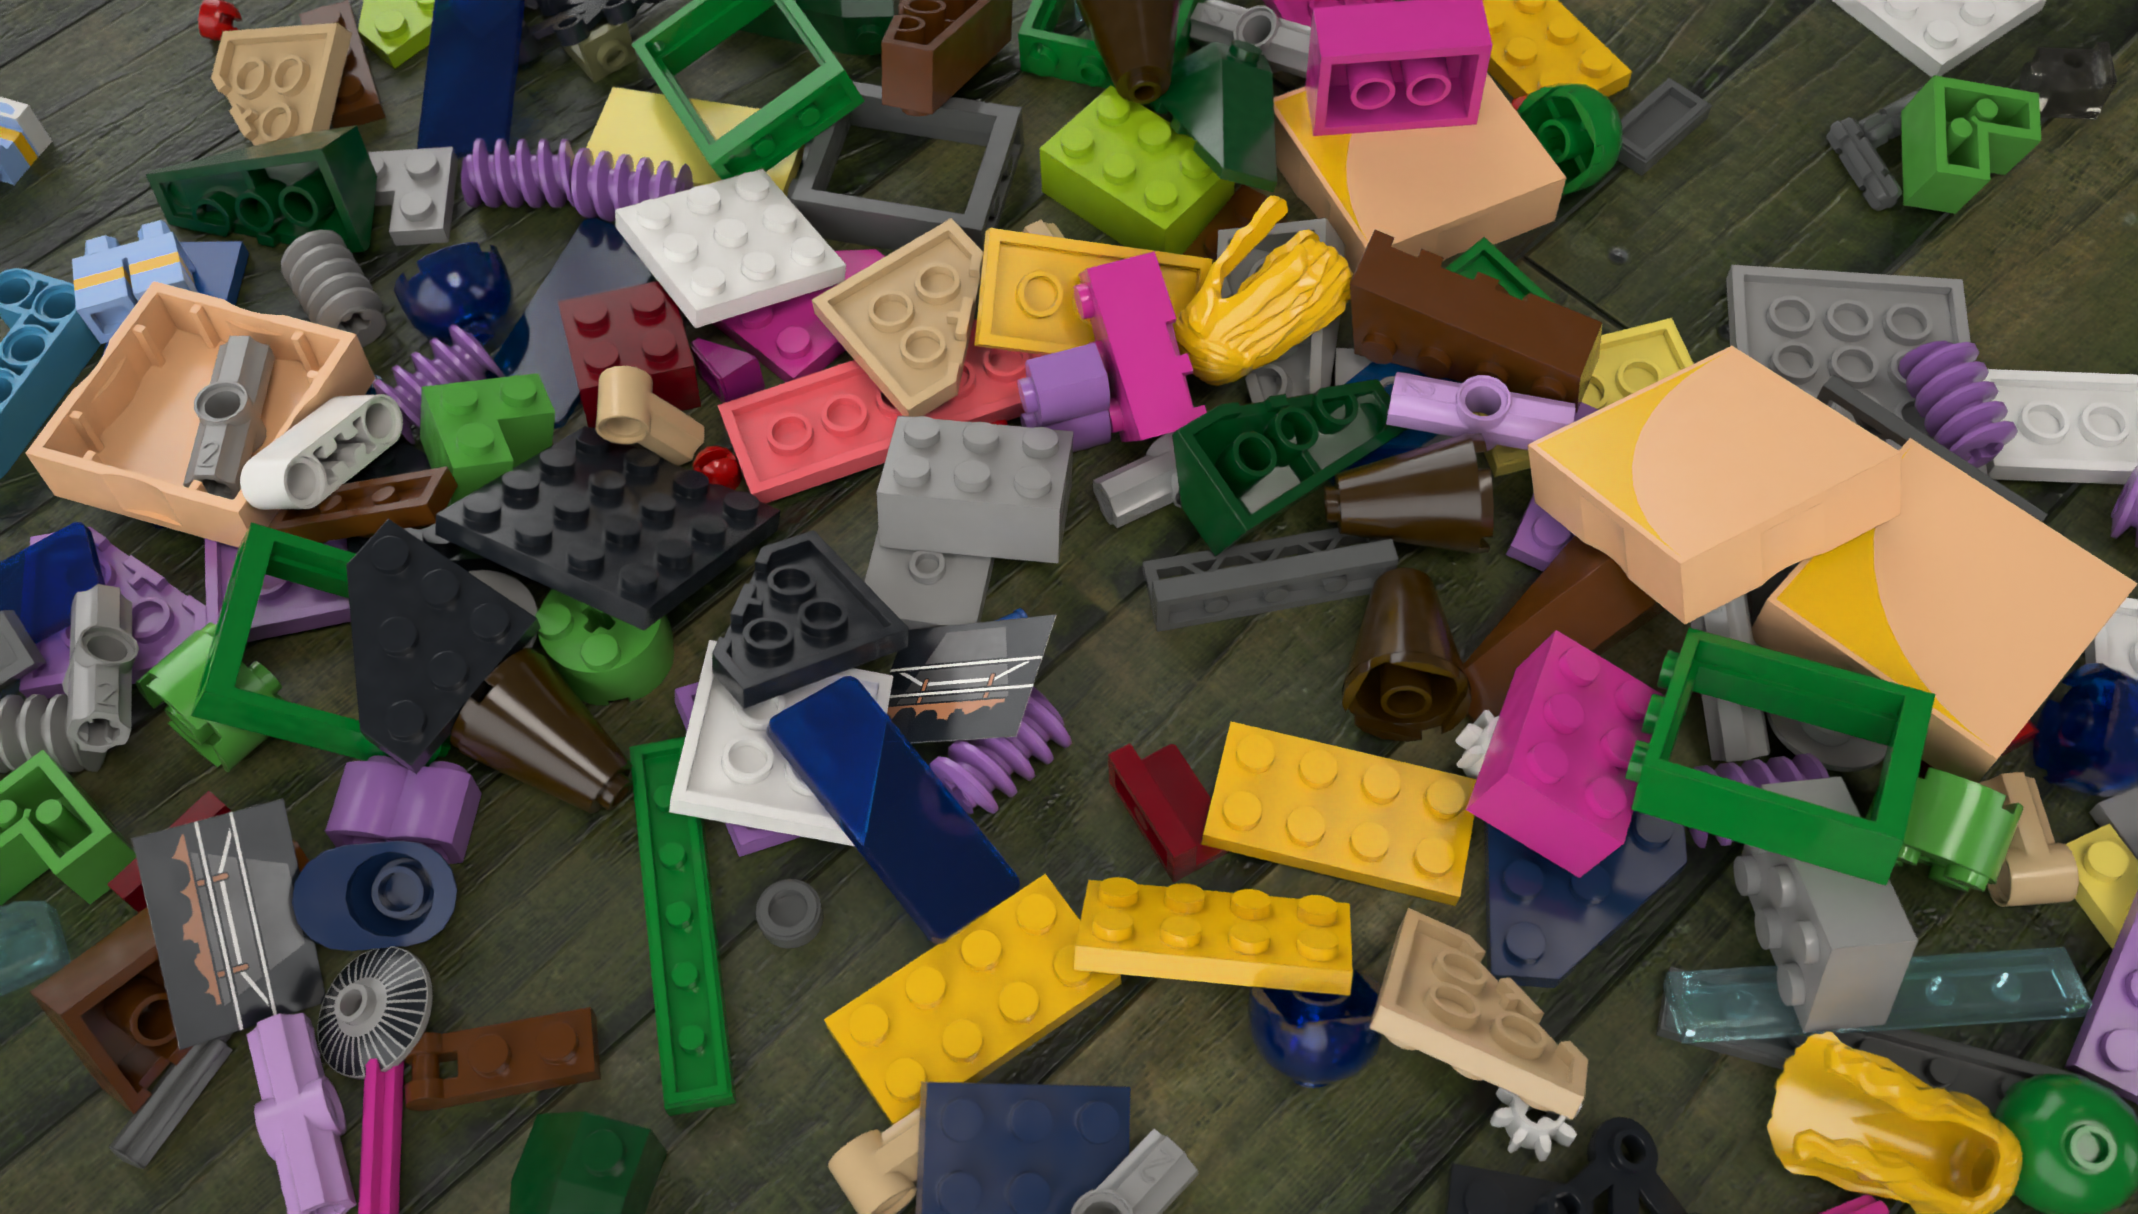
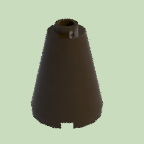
(1134, 43)
(1418, 497)
(1405, 662)
(543, 735)

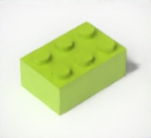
(1132, 176)

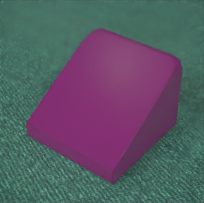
(727, 370)

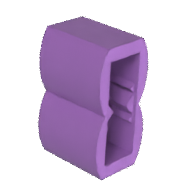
(1068, 394)
(391, 803)

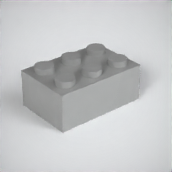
(975, 489)
(1831, 934)

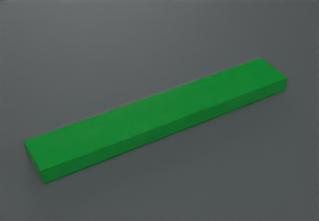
(681, 939)

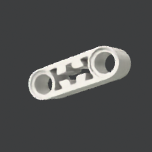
(321, 452)

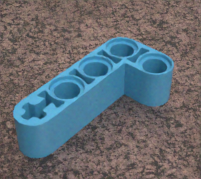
(38, 355)

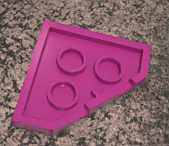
(788, 333)

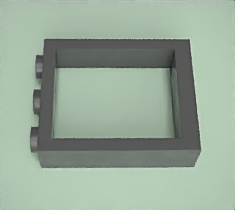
(896, 224)

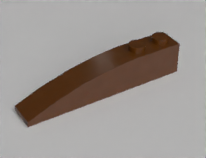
(1579, 596)

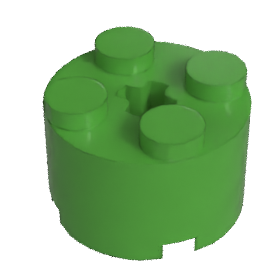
(602, 654)
(177, 683)
(1958, 830)

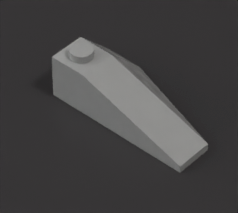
(1309, 363)

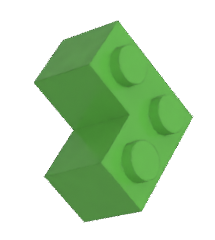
(1960, 135)
(485, 427)
(55, 826)

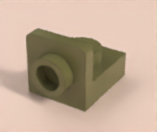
(604, 50)

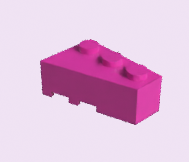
(1137, 347)

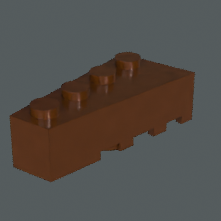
(939, 48)
(1466, 327)
(117, 1009)

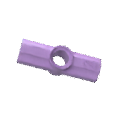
(1448, 407)
(300, 1116)

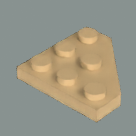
(281, 78)
(910, 317)
(1487, 1029)

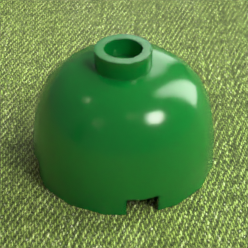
(1577, 131)
(2073, 1144)

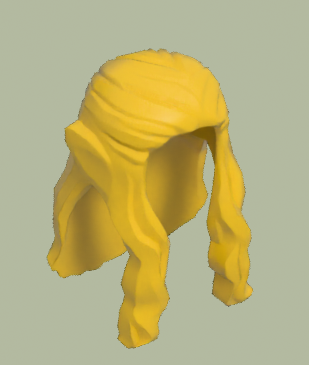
(1274, 309)
(1889, 1132)

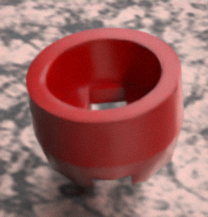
(217, 17)
(719, 466)

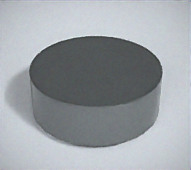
(789, 913)

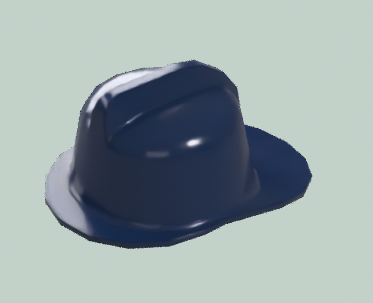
(375, 895)

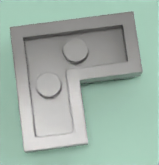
(421, 192)

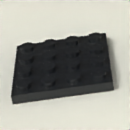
(609, 526)

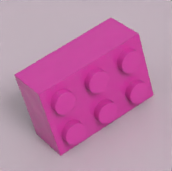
(1396, 65)
(1564, 755)

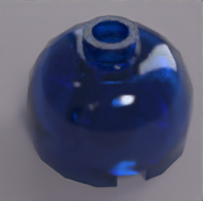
(457, 288)
(2092, 733)
(1316, 1034)

